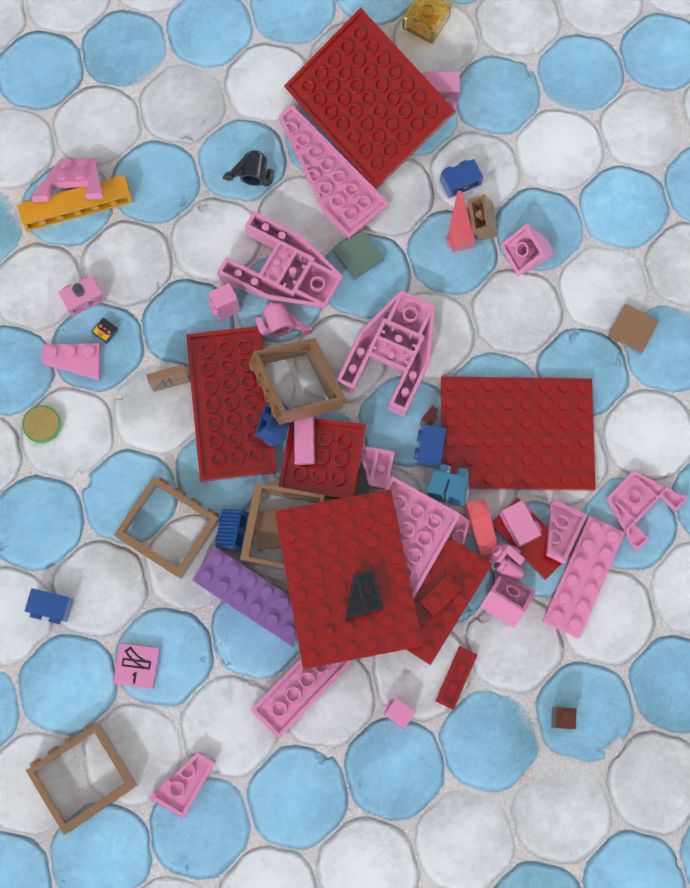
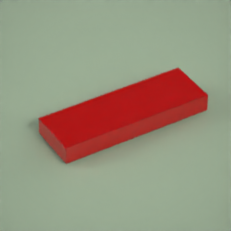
(456, 678)

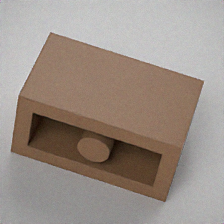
(483, 217)

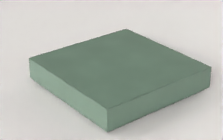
(358, 254)

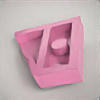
(377, 466)

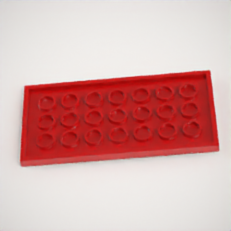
(227, 405)

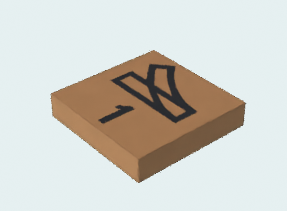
(168, 378)

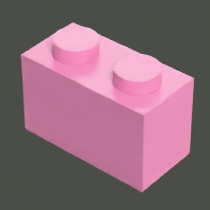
(223, 302)
(520, 523)

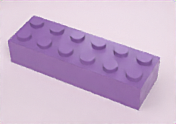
(248, 594)

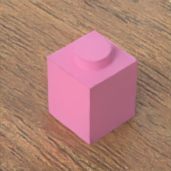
(398, 712)

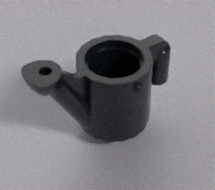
(251, 170)

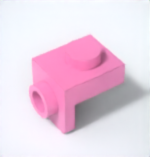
(503, 550)

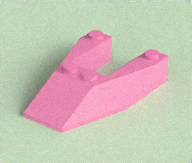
(291, 273)
(398, 338)

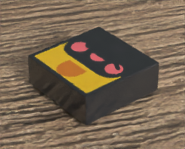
(105, 330)

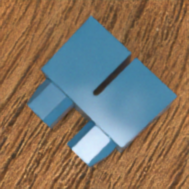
(449, 486)

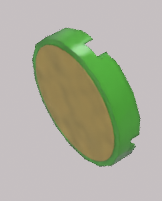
(41, 424)

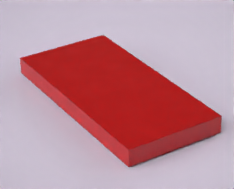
(534, 551)

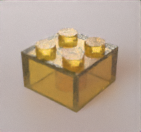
(426, 18)

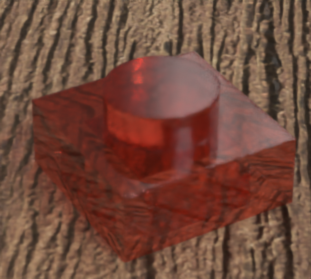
(430, 417)

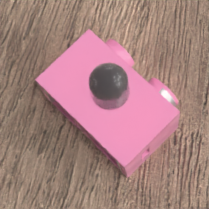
(81, 295)

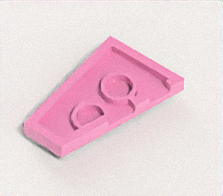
(183, 787)

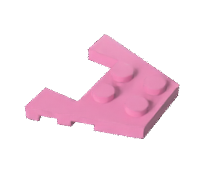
(71, 174)
(634, 498)

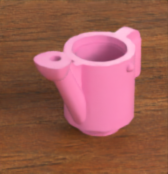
(279, 321)

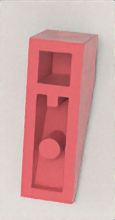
(460, 230)
(481, 527)

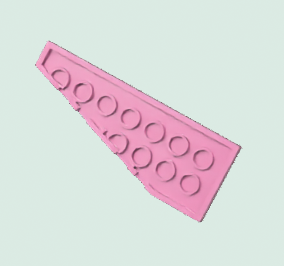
(338, 187)

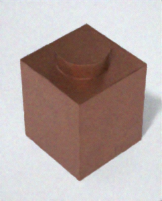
(563, 718)

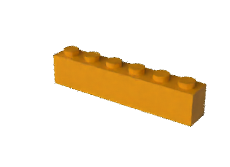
(73, 204)

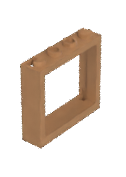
(321, 367)
(259, 490)
(179, 495)
(56, 752)

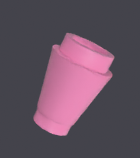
(509, 568)

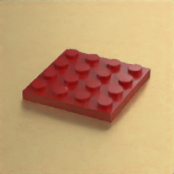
(336, 460)

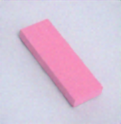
(304, 441)

